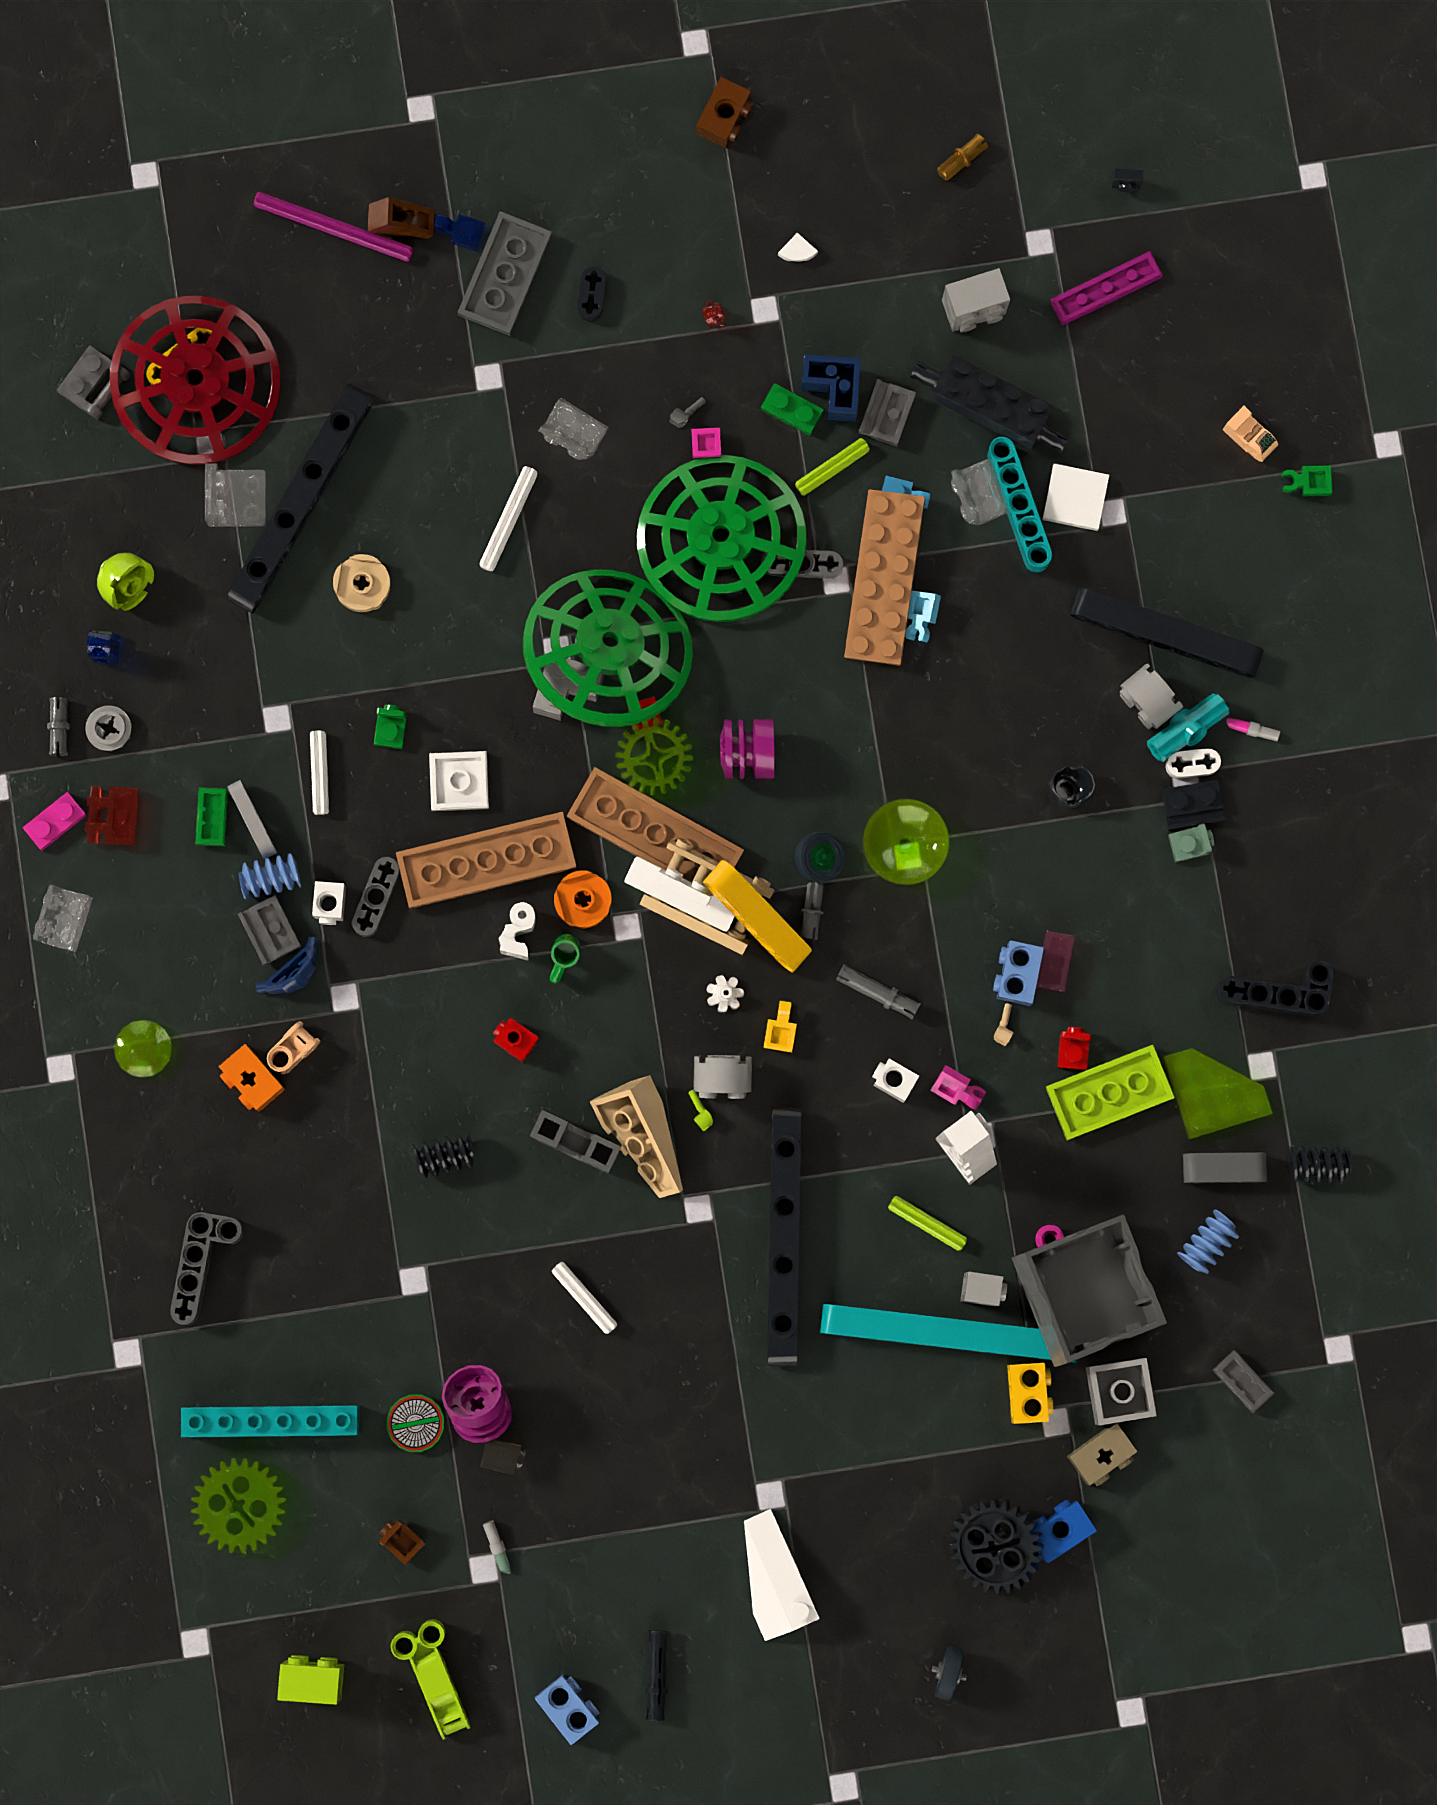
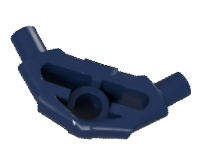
(295, 973)

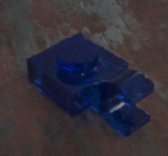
(465, 231)

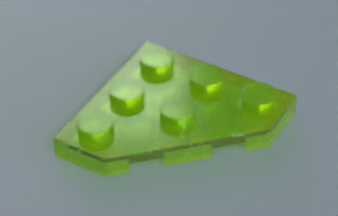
(1212, 1093)

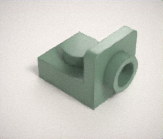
(1191, 843)

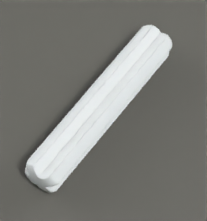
(319, 772)
(584, 1297)

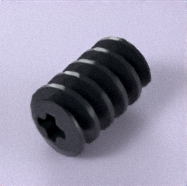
(444, 1155)
(1319, 1163)

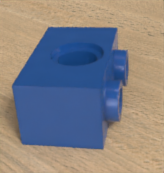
(1078, 1529)

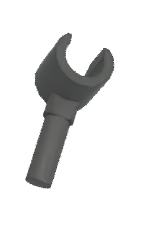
(680, 418)

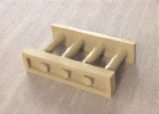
(733, 938)

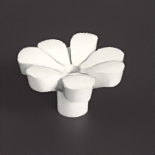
(725, 1000)

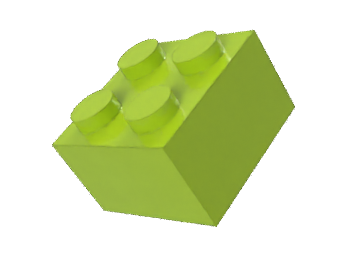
(311, 1681)

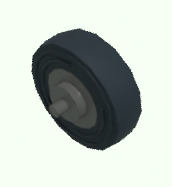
(949, 1673)

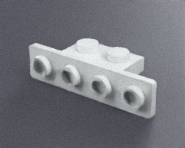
(678, 892)

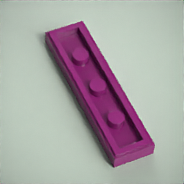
(1106, 288)

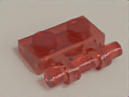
(121, 815)

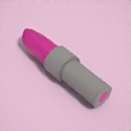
(1253, 729)

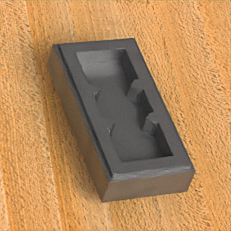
(1243, 1381)

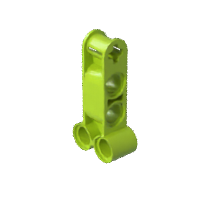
(434, 1678)

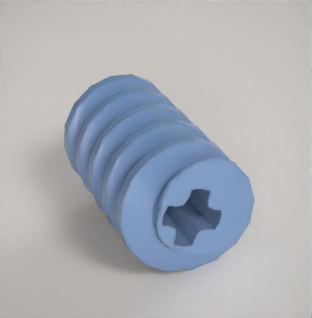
(269, 876)
(1209, 1243)

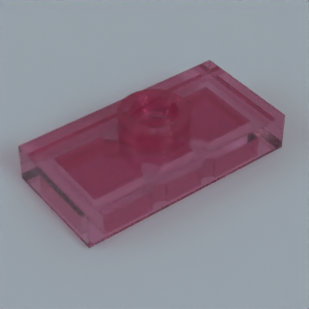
(1055, 961)

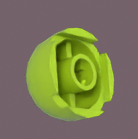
(123, 580)

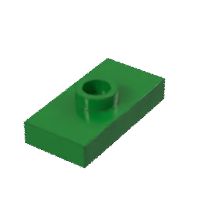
(211, 817)

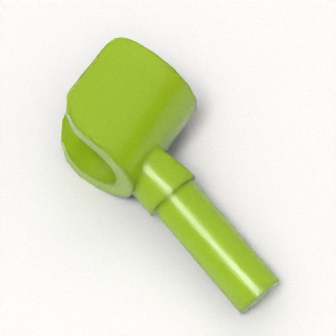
(704, 1119)

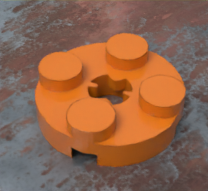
(592, 886)

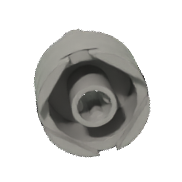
(1150, 697)
(722, 1075)

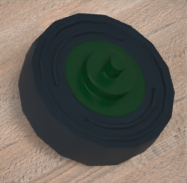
(819, 857)

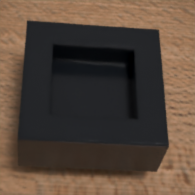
(1127, 179)

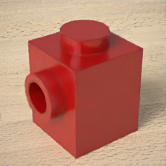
(515, 1039)

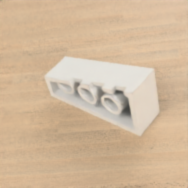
(969, 1146)

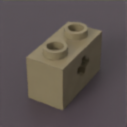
(1111, 1440)

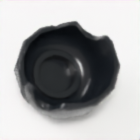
(1071, 786)

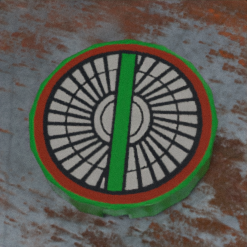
(415, 1423)

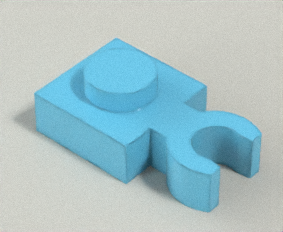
(922, 611)

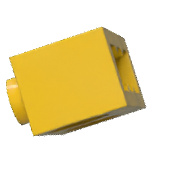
(1021, 1393)

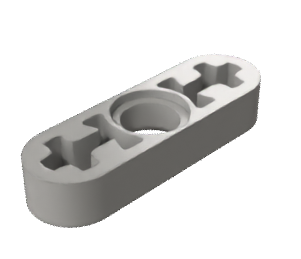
(252, 819)

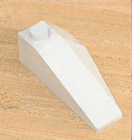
(777, 1588)

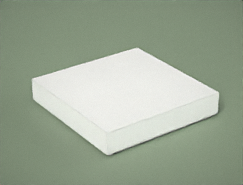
(1075, 497)
(459, 781)

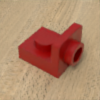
(1073, 1049)

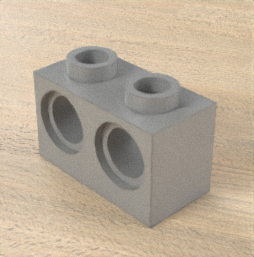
(983, 1289)

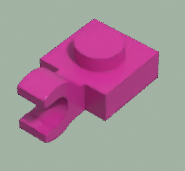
(954, 1087)

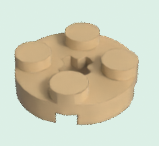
(351, 571)

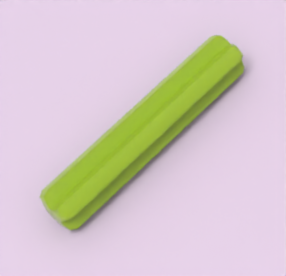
(832, 466)
(927, 1223)

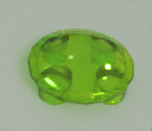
(143, 1048)

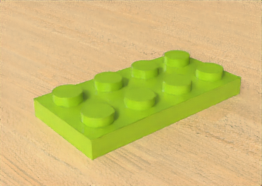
(1109, 1092)

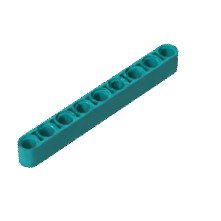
(933, 1331)

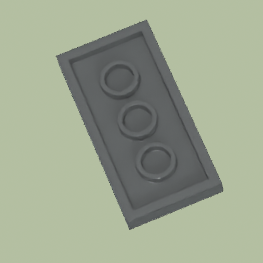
(504, 273)

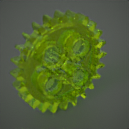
(217, 1522)

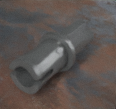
(812, 911)

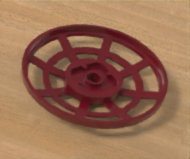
(198, 397)

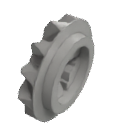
(102, 716)

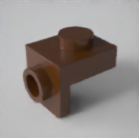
(401, 1540)

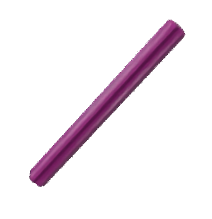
(333, 226)

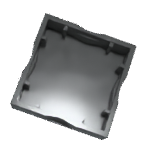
(1088, 1290)

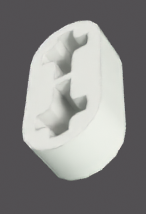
(1194, 770)

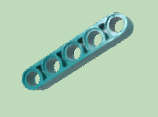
(1024, 517)

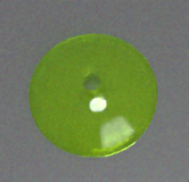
(911, 822)

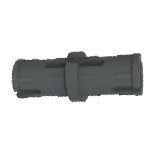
(58, 726)

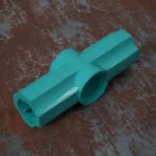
(1188, 727)

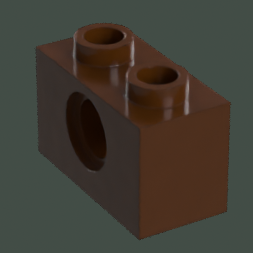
(725, 96)

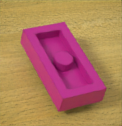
(54, 821)

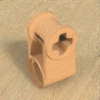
(293, 1047)

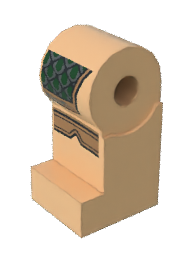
(1250, 435)

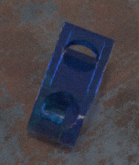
(103, 646)

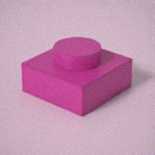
(706, 443)

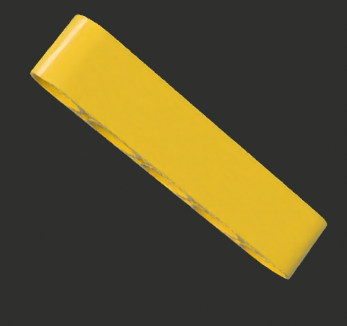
(757, 916)

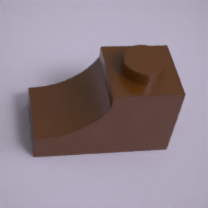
(400, 218)

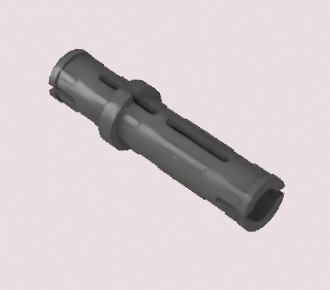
(889, 997)

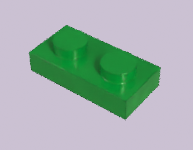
(792, 409)

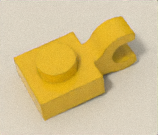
(780, 1033)

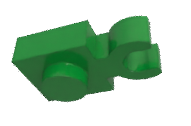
(1312, 480)

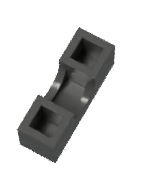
(575, 1142)

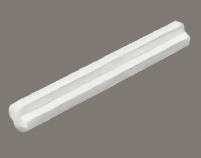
(508, 518)

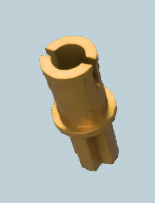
(962, 157)

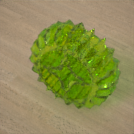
(640, 759)

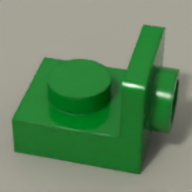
(390, 727)

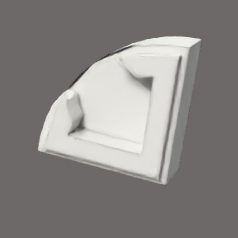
(797, 250)

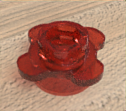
(713, 314)

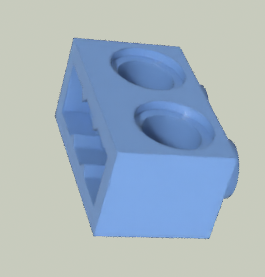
(1026, 975)
(561, 1713)

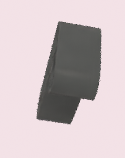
(199, 1269)

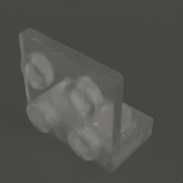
(234, 497)

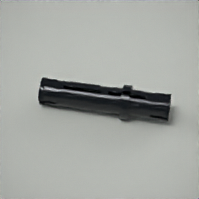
(656, 1675)

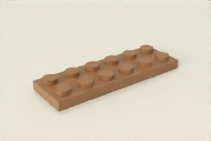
(884, 577)
(644, 824)
(486, 860)

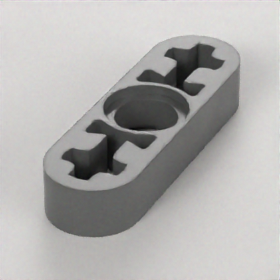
(810, 554)
(376, 919)

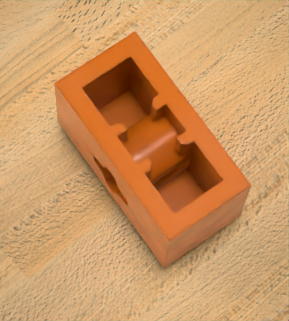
(266, 1085)

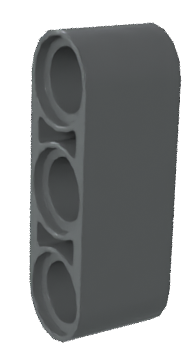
(1225, 1167)

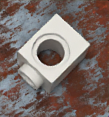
(325, 890)
(907, 1076)

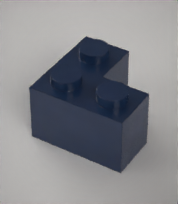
(839, 378)

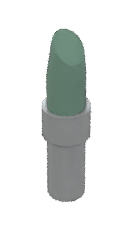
(497, 1547)

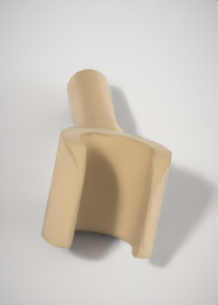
(1003, 1034)

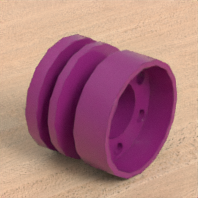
(748, 749)
(477, 1403)

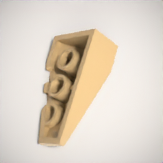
(639, 1123)

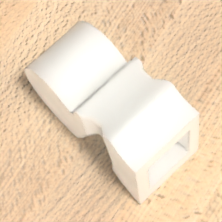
(523, 921)

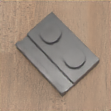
(887, 413)
(269, 930)

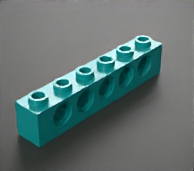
(270, 1421)

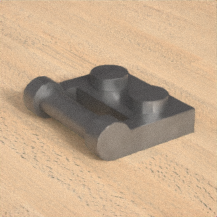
(86, 377)

